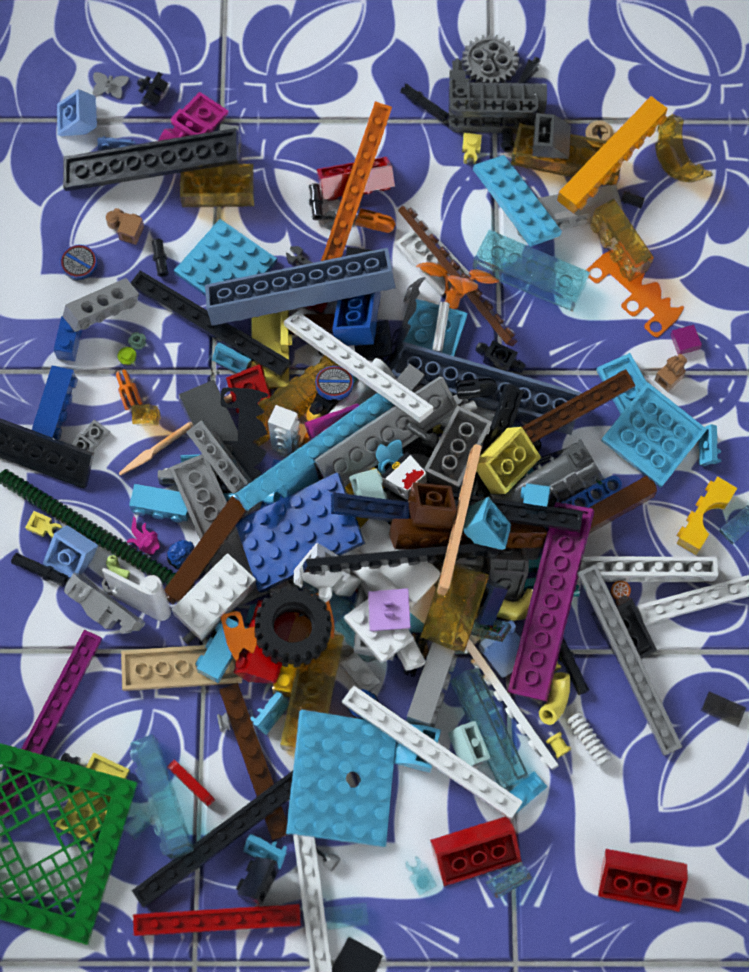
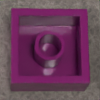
(686, 339)

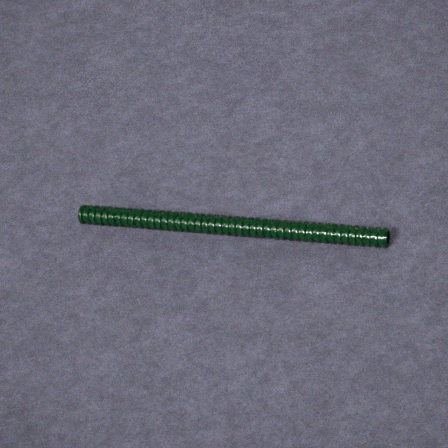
(56, 509)

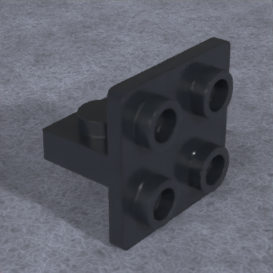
(382, 343)

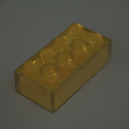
(218, 186)
(621, 240)
(453, 614)

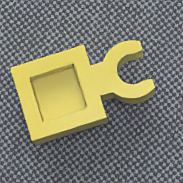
(471, 146)
(41, 525)

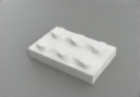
(381, 643)

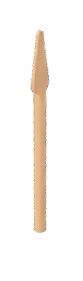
(148, 454)

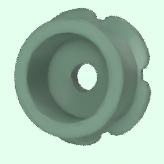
(137, 345)

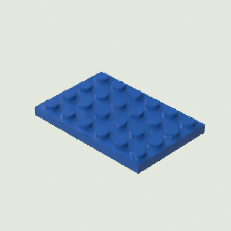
(288, 529)

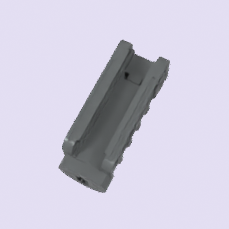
(492, 103)
(566, 476)

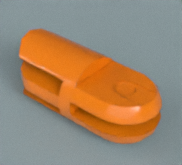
(375, 221)
(127, 389)

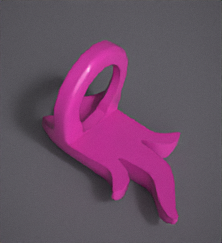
(145, 541)

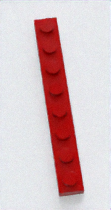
(216, 920)

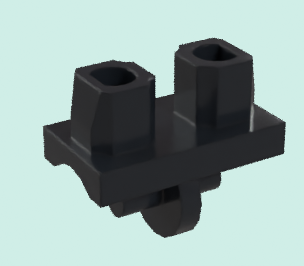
(158, 84)

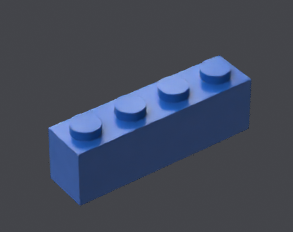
(55, 401)

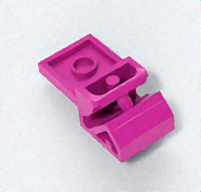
(197, 117)

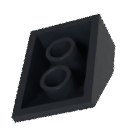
(634, 625)
(258, 880)

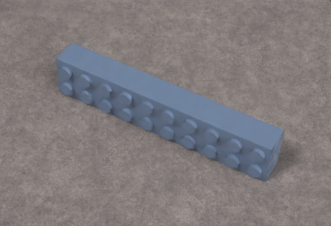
(299, 286)
(537, 396)

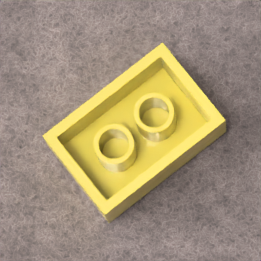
(507, 460)

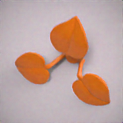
(461, 285)

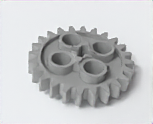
(497, 72)

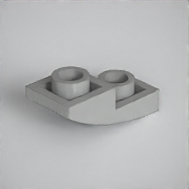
(410, 377)
(91, 437)

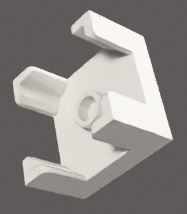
(322, 581)

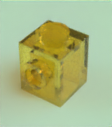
(145, 415)

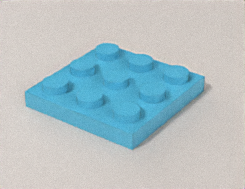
(424, 325)

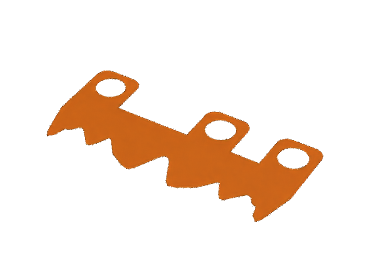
(644, 295)
(240, 638)

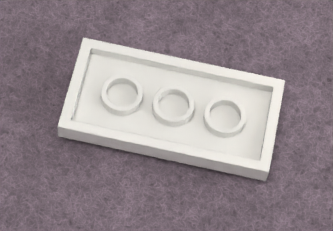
(417, 252)

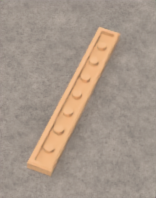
(459, 520)

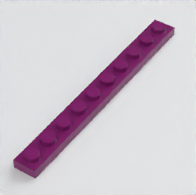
(54, 708)

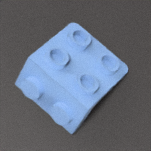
(501, 654)

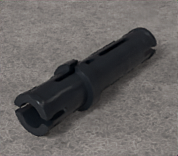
(418, 98)
(46, 572)
(573, 670)

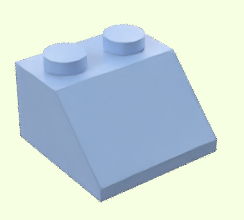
(76, 114)
(70, 552)

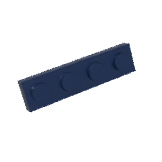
(368, 507)

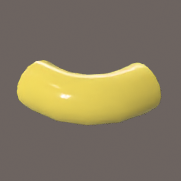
(515, 610)
(557, 698)

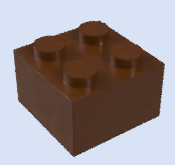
(432, 506)

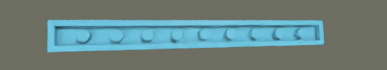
(305, 455)

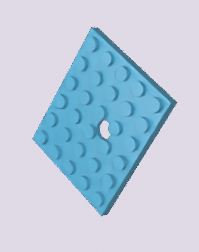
(321, 798)

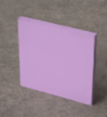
(389, 609)

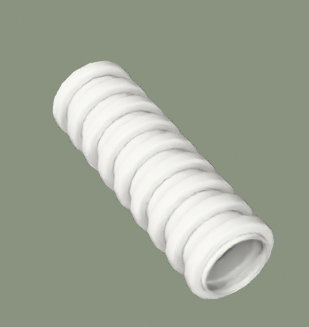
(589, 739)

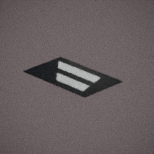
(546, 458)

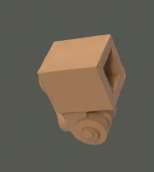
(129, 225)
(671, 372)

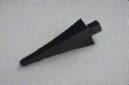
(530, 69)

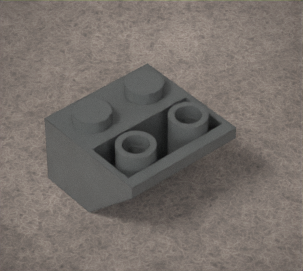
(551, 137)

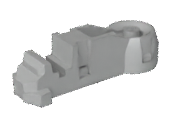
(101, 606)

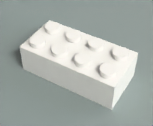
(213, 596)

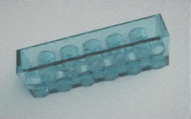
(531, 270)

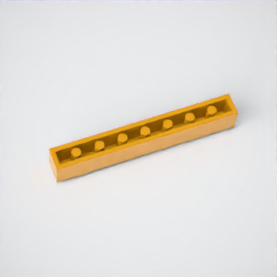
(612, 155)

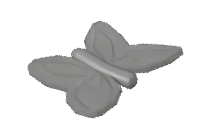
(109, 85)

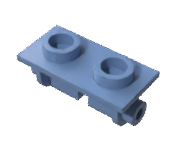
(108, 143)

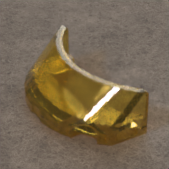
(672, 153)

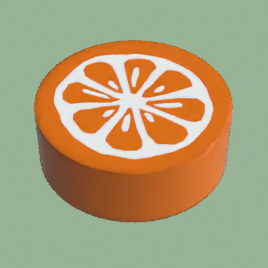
(620, 589)

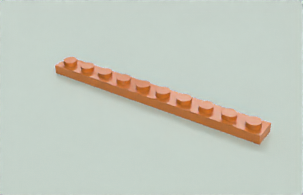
(357, 181)

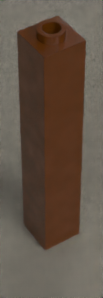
(622, 502)
(205, 550)

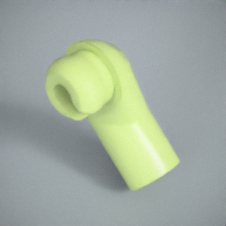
(113, 565)

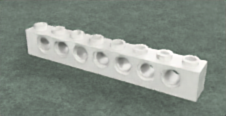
(653, 568)

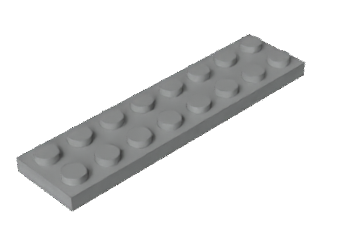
(358, 450)
(204, 503)

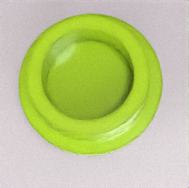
(126, 355)

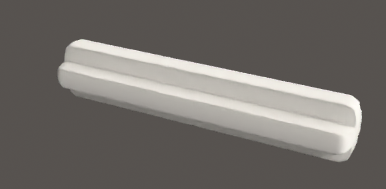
(441, 326)

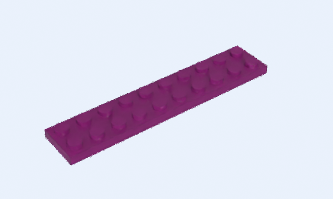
(549, 608)

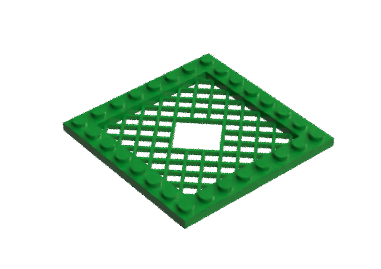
(122, 794)

